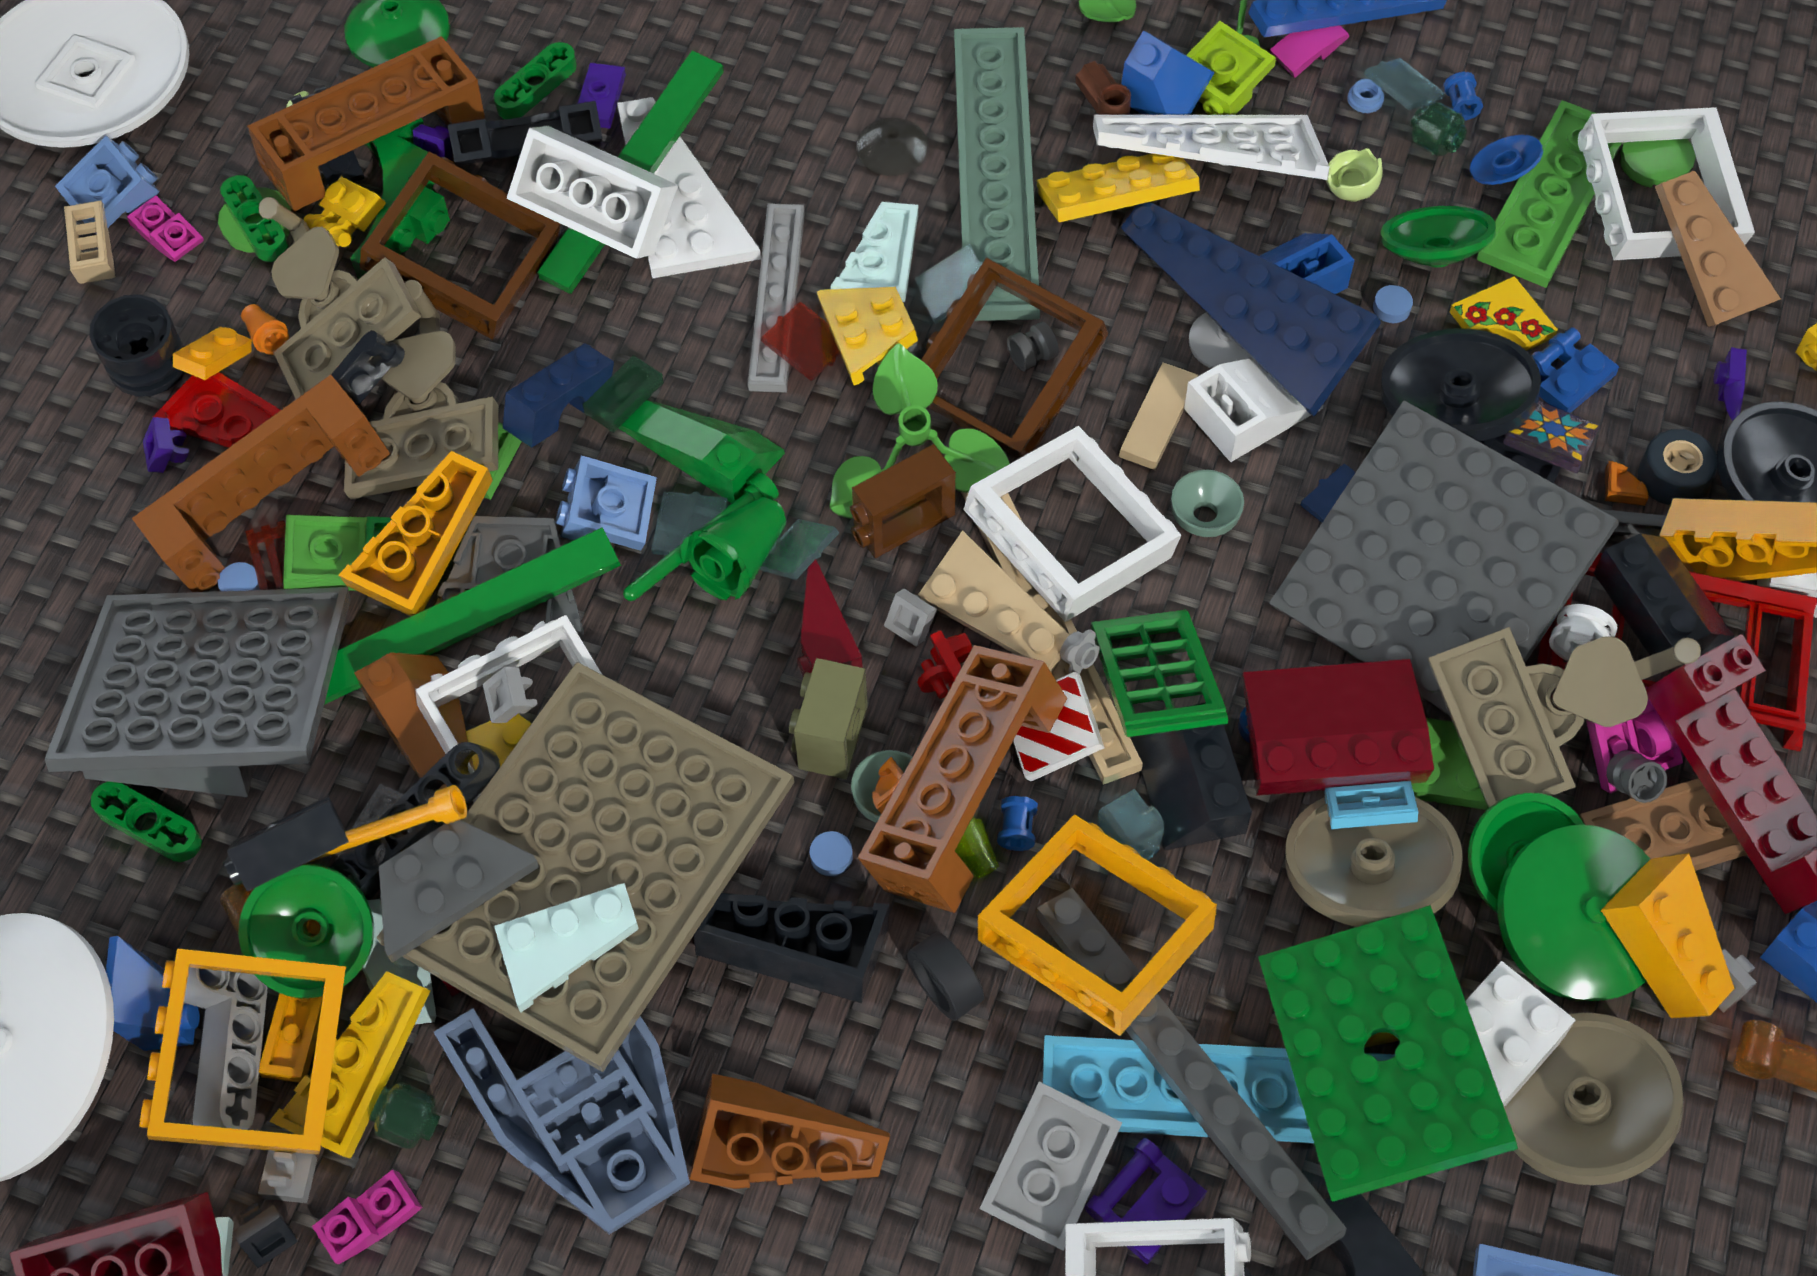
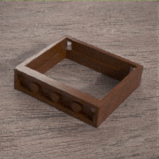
(442, 293)
(1060, 384)

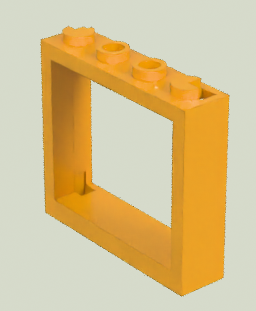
(1062, 974)
(169, 1021)

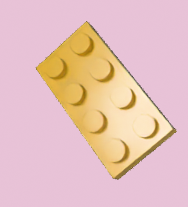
(1116, 185)

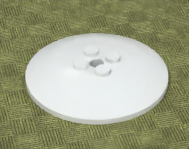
(47, 44)
(51, 1036)

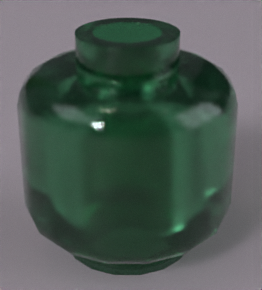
(1438, 129)
(404, 1115)

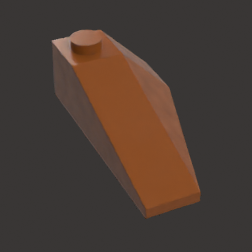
(391, 692)
(767, 1135)

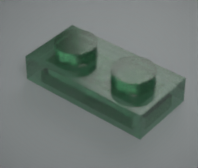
(623, 393)

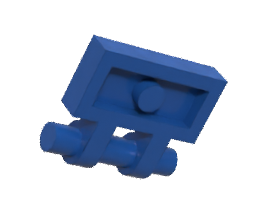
(1579, 376)

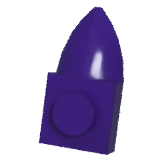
(1731, 380)

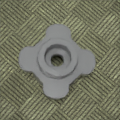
(1080, 650)

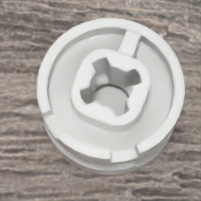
(1580, 627)

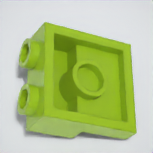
(1237, 69)

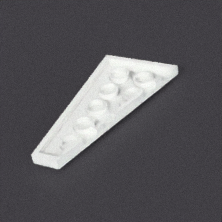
(1248, 141)
(700, 224)

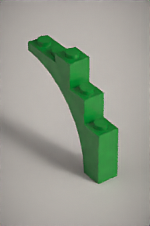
(429, 212)

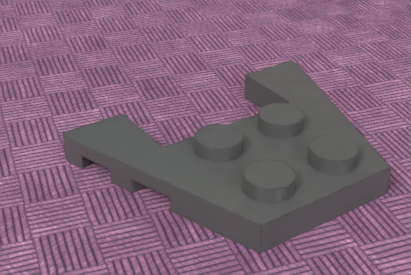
(500, 545)

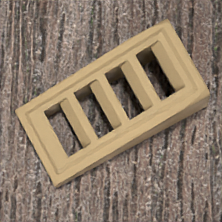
(94, 264)

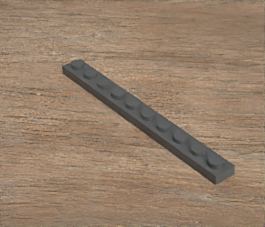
(1199, 1083)

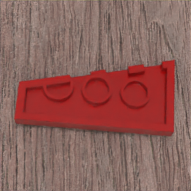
(216, 410)

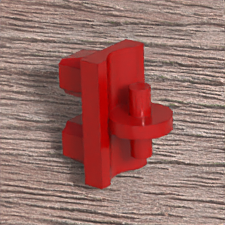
(947, 656)

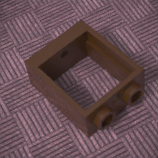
(903, 501)

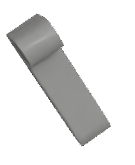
(229, 1045)

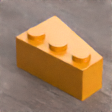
(1672, 936)

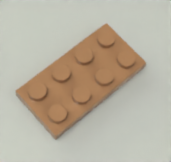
(1673, 824)

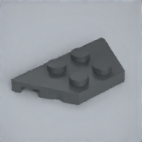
(443, 881)

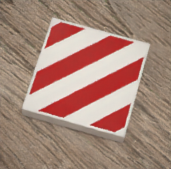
(1070, 739)

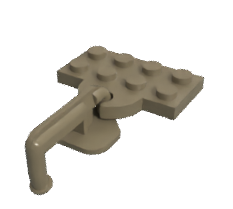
(334, 304)
(425, 415)
(1507, 709)

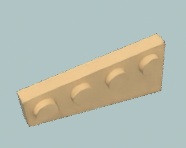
(991, 603)

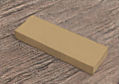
(1157, 417)

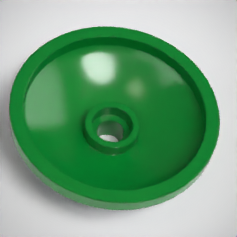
(390, 28)
(1438, 234)
(1508, 828)
(277, 918)

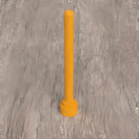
(445, 806)

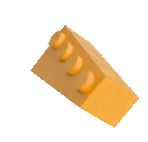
(1743, 537)
(419, 541)

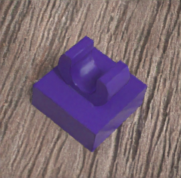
(435, 140)
(160, 445)

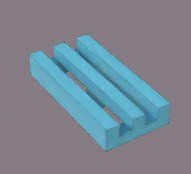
(1373, 809)

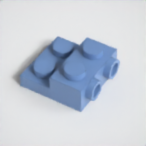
(109, 176)
(608, 499)

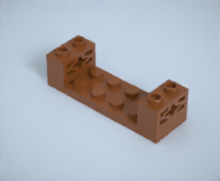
(359, 111)
(249, 472)
(950, 772)

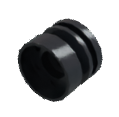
(136, 344)

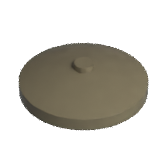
(1373, 870)
(1598, 1104)

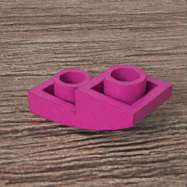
(1302, 48)
(164, 229)
(365, 1220)

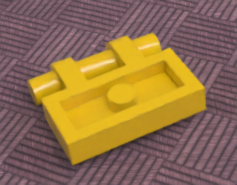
(345, 209)

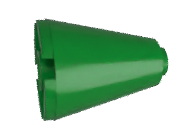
(734, 547)

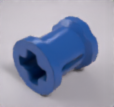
(1464, 94)
(1017, 823)

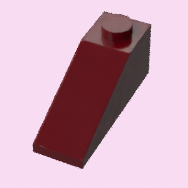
(824, 627)

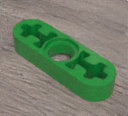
(532, 94)
(253, 231)
(153, 837)

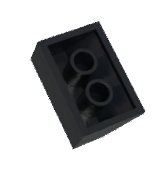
(1659, 595)
(1193, 784)

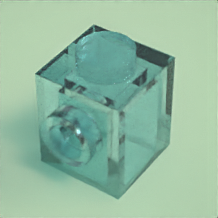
(1133, 824)

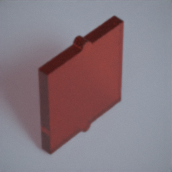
(803, 341)

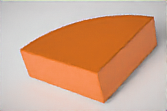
(1623, 486)
(890, 775)

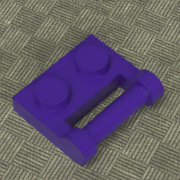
(1168, 1198)

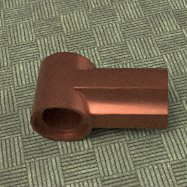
(1103, 91)

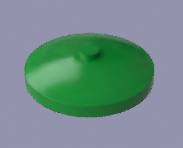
(1554, 913)

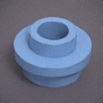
(1365, 96)

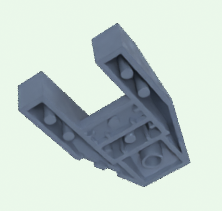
(587, 1133)

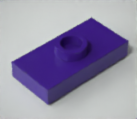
(604, 86)

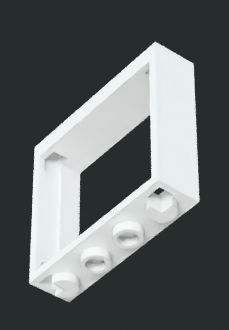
(1712, 155)
(1030, 554)
(477, 670)
(1085, 1237)

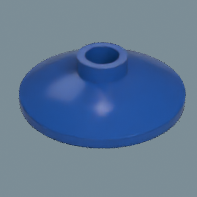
(1506, 159)

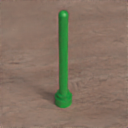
(757, 487)

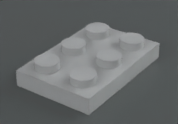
(1050, 1165)

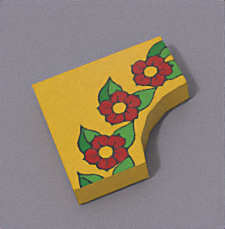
(1505, 311)

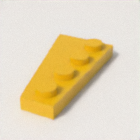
(360, 1064)

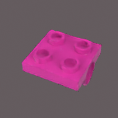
(1641, 734)

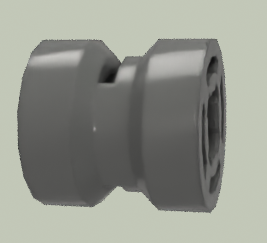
(1033, 346)
(1636, 776)

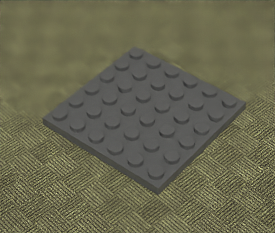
(1440, 551)
(202, 680)

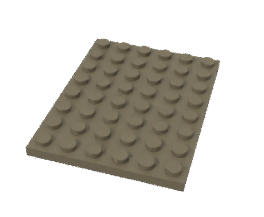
(603, 799)

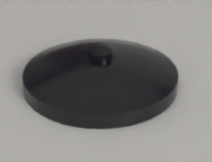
(1465, 380)
(1770, 454)

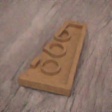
(1714, 255)

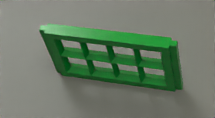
(1163, 720)

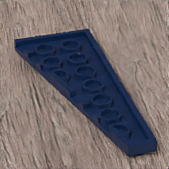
(1280, 319)

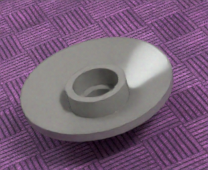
(1212, 345)

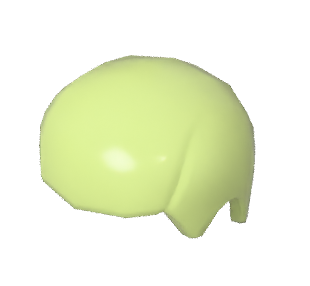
(1354, 174)

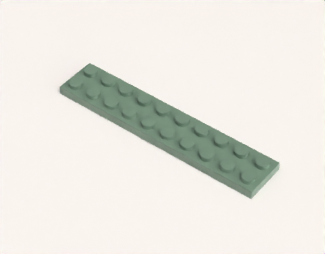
(996, 159)

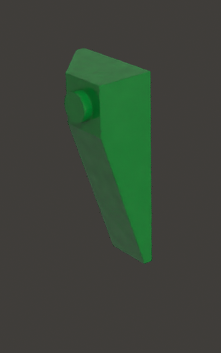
(703, 447)

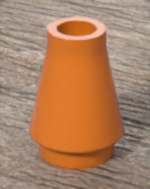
(264, 329)

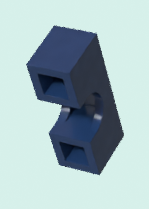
(537, 403)

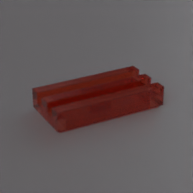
(267, 536)

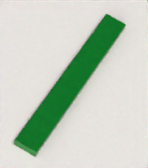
(645, 150)
(478, 607)

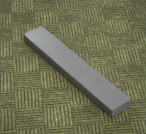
(775, 292)

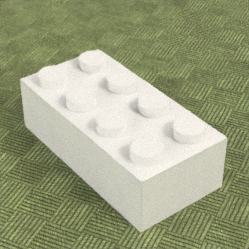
(591, 191)
(1515, 1027)

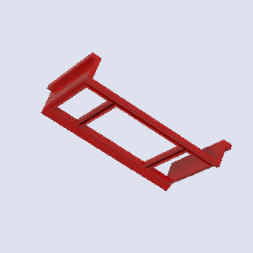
(1756, 600)

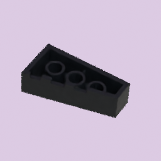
(797, 940)

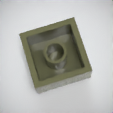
(829, 718)

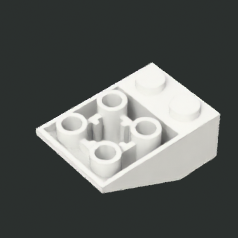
(1241, 406)

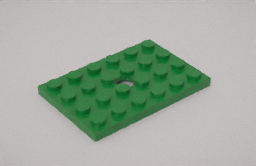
(1399, 1115)

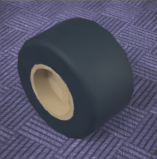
(1677, 466)

